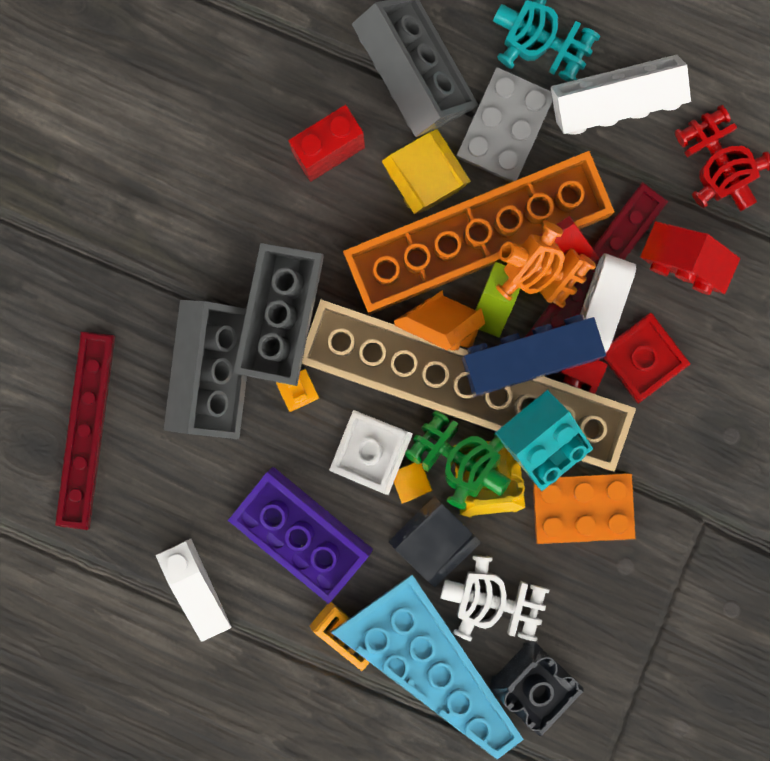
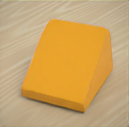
(411, 482)

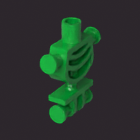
(483, 468)

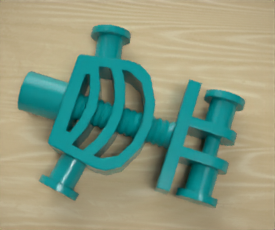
(515, 22)

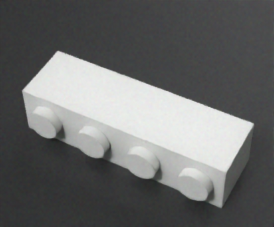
(621, 94)

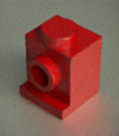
(586, 374)

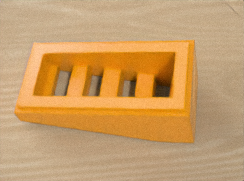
(323, 620)

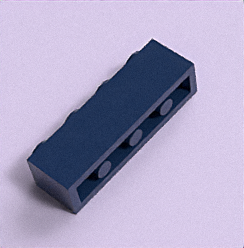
(533, 356)

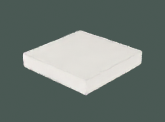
(370, 452)

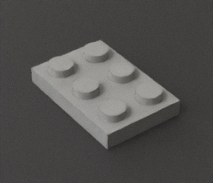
(505, 125)

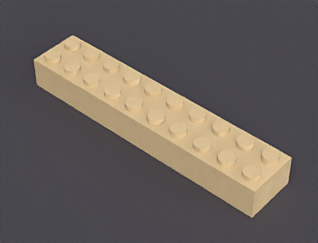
(428, 375)

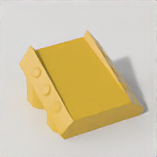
(426, 172)
(489, 502)

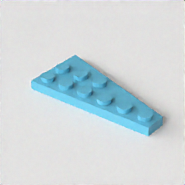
(418, 651)

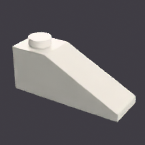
(193, 589)

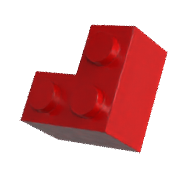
(691, 256)

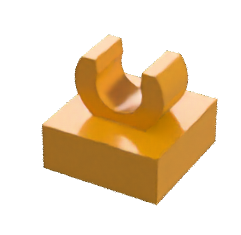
(299, 395)

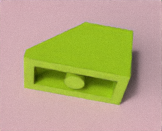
(493, 304)

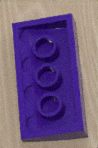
(300, 535)

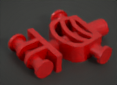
(738, 188)

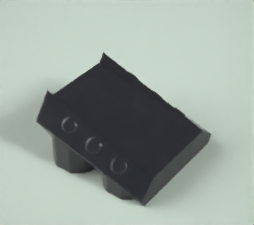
(434, 541)
(535, 687)

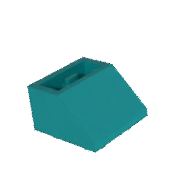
(544, 440)

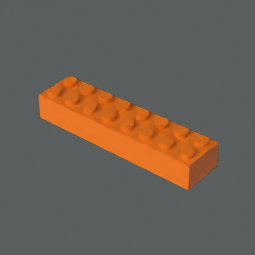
(472, 232)

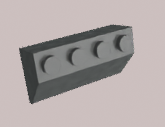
(414, 64)
(278, 314)
(203, 388)

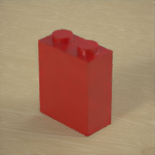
(327, 143)

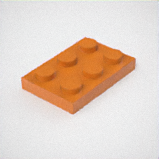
(585, 509)

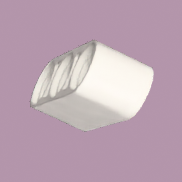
(608, 295)

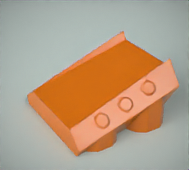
(443, 322)

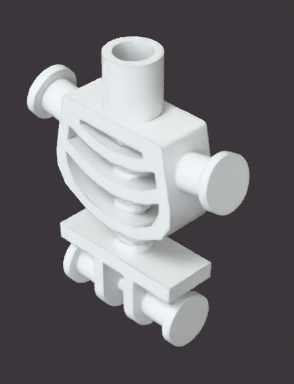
(463, 594)

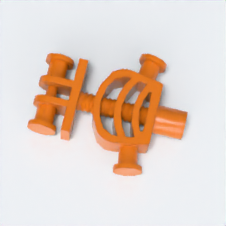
(543, 267)

